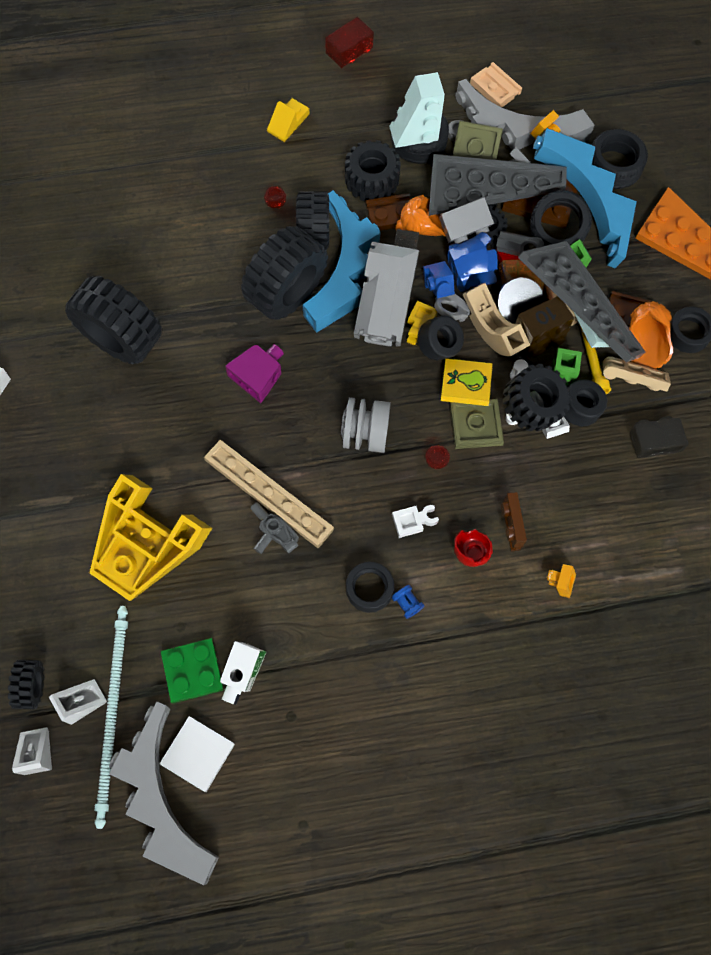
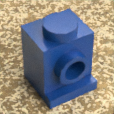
(439, 279)

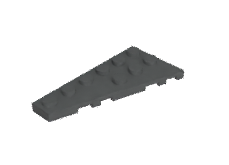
(466, 179)
(573, 284)

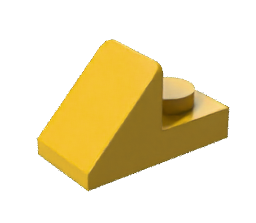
(287, 119)

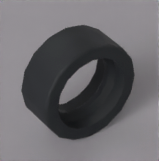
(698, 316)
(369, 567)

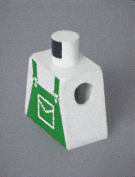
(248, 661)

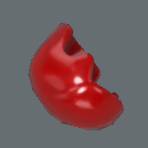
(472, 548)

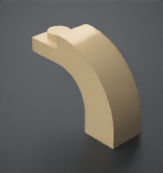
(491, 325)

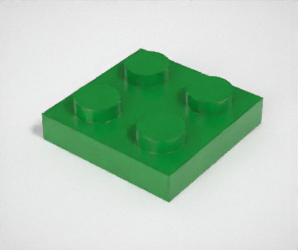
(192, 670)

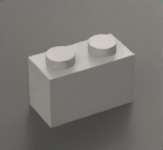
(466, 220)

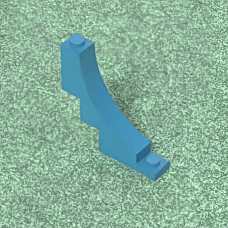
(611, 211)

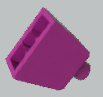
(256, 370)

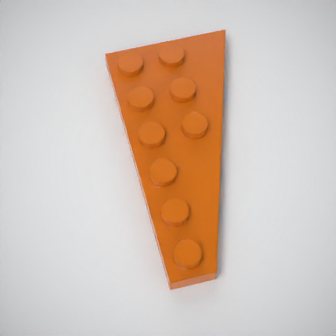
(678, 233)

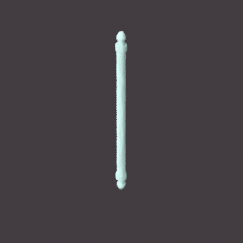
(102, 805)

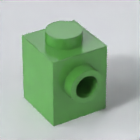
(568, 364)

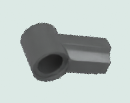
(515, 243)

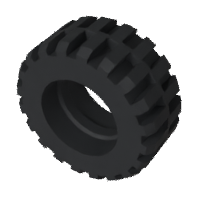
(284, 272)
(113, 319)

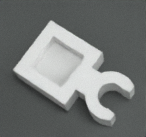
(410, 521)

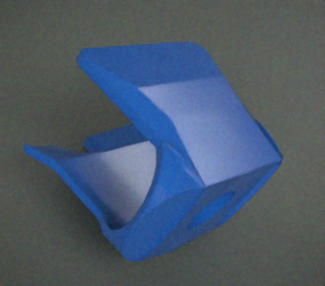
(472, 262)

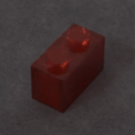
(349, 42)

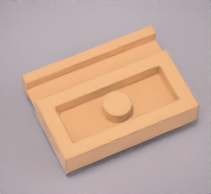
(495, 85)

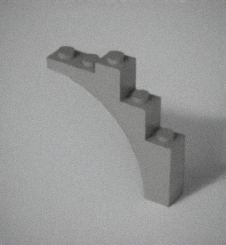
(517, 126)
(141, 768)

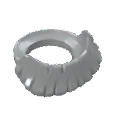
(457, 302)

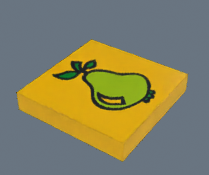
(466, 382)

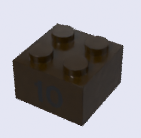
(545, 326)

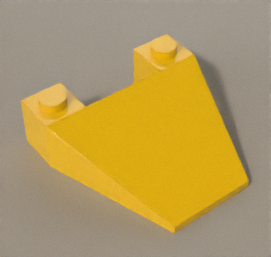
(135, 547)

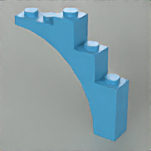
(342, 290)

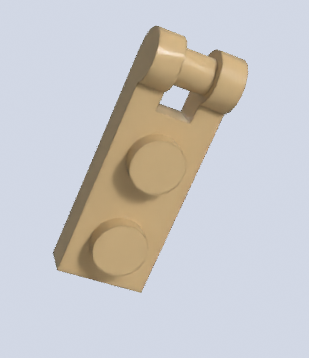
(636, 373)

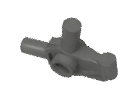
(274, 529)

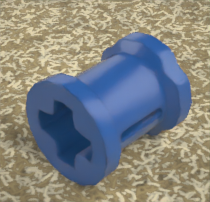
(410, 608)

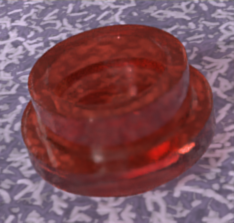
(275, 197)
(437, 457)

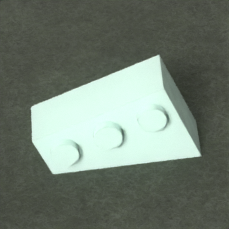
(421, 114)

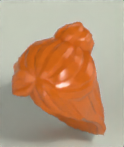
(415, 218)
(652, 329)

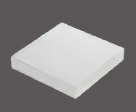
(197, 754)

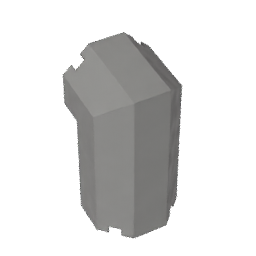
(386, 294)

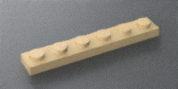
(269, 493)

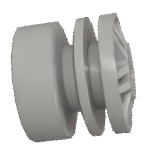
(366, 425)

